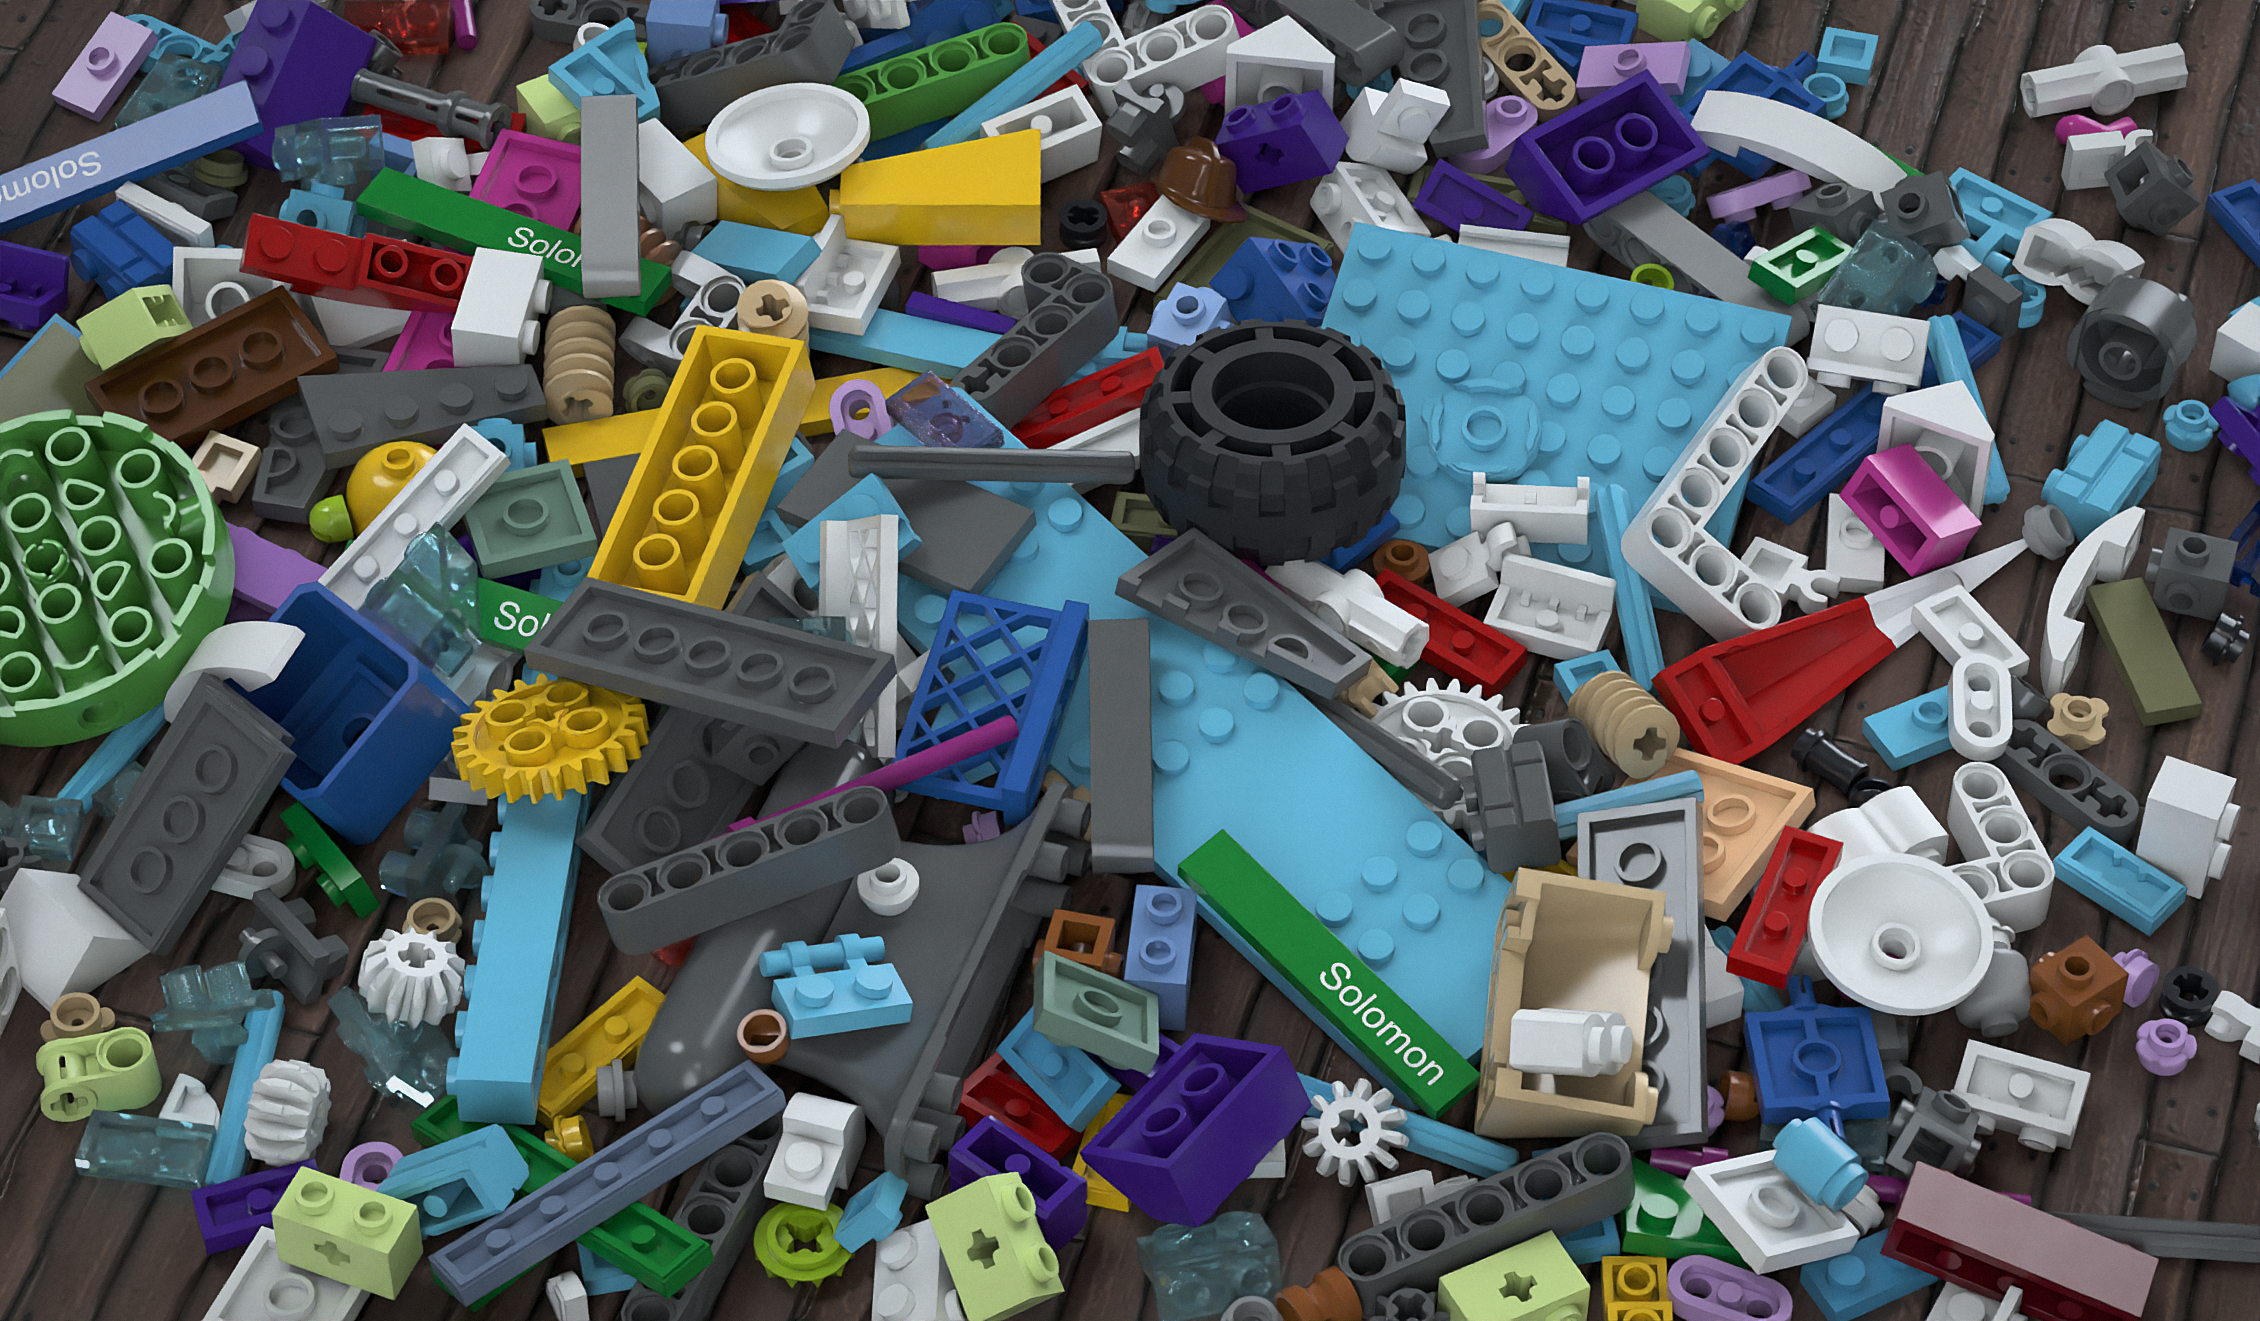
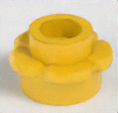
(571, 1138)

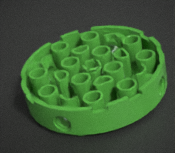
(104, 573)

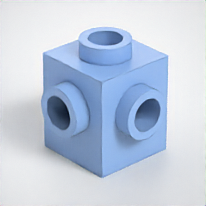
(1186, 315)

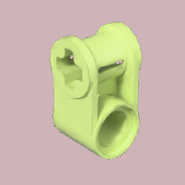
(101, 1071)

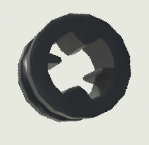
(1083, 224)
(2193, 981)

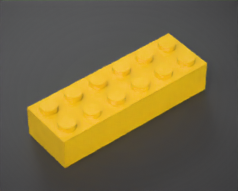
(708, 466)

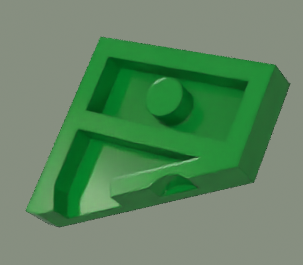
(1669, 1221)

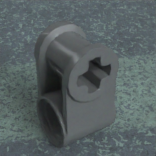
(1571, 758)

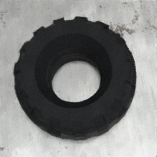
(1273, 440)

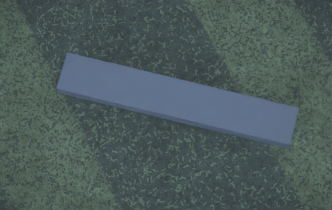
(607, 1182)

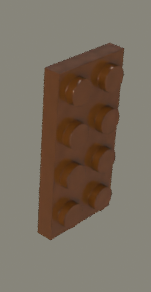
(217, 370)

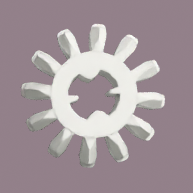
(411, 977)
(287, 1112)
(1334, 1125)

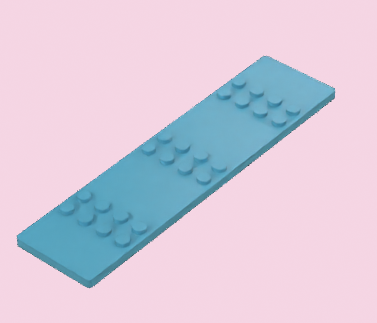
(1263, 765)

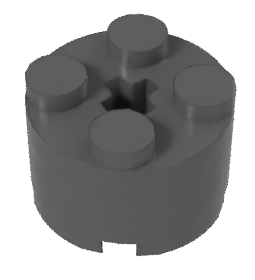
(2133, 341)

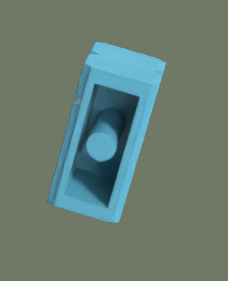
(2103, 476)
(459, 1179)

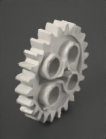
(1447, 731)

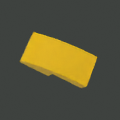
(1635, 1288)

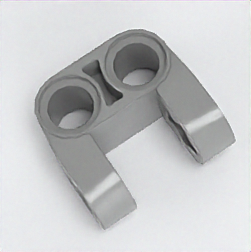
(711, 294)

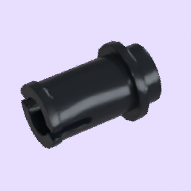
(1817, 753)

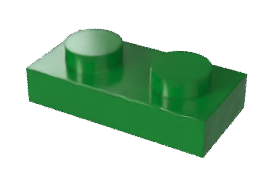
(1799, 265)
(339, 877)

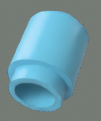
(1819, 1163)

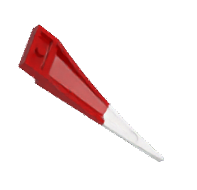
(1762, 685)

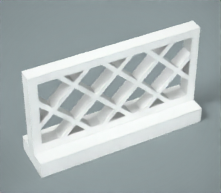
(862, 585)

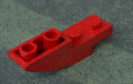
(353, 269)

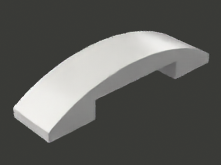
(1794, 139)
(2100, 556)
(245, 651)

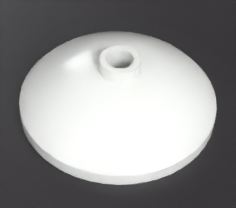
(788, 136)
(1907, 910)

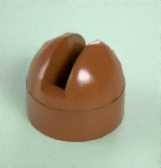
(766, 1029)
(1738, 1095)

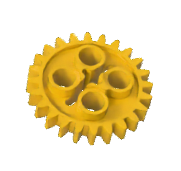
(548, 738)

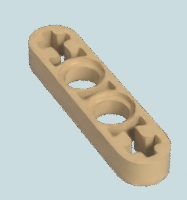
(1525, 84)

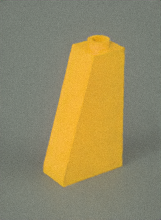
(947, 194)
(789, 211)

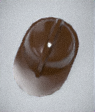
(1201, 181)

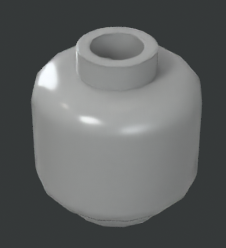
(2001, 996)

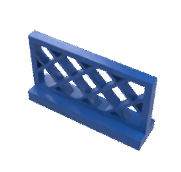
(1042, 702)

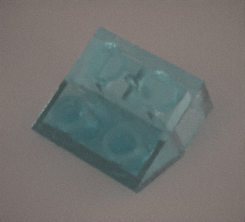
(431, 603)

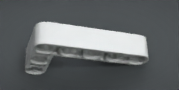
(1179, 52)
(1706, 484)
(2001, 852)

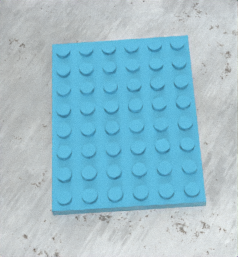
(1607, 361)

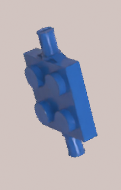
(1758, 79)
(1815, 1061)

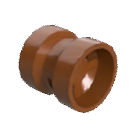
(1325, 1299)

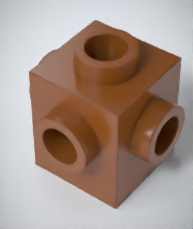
(1083, 940)
(2076, 990)

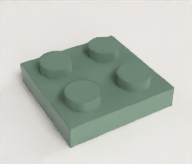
(530, 521)
(1095, 1013)

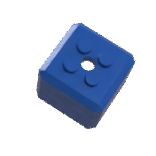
(333, 687)

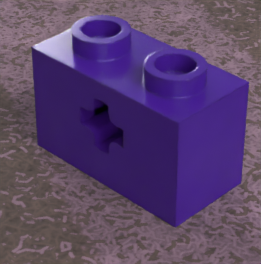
(1282, 141)

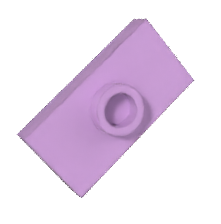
(1612, 64)
(105, 67)

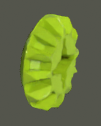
(788, 1222)

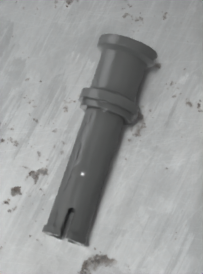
(449, 111)

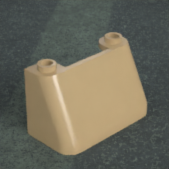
(1572, 949)

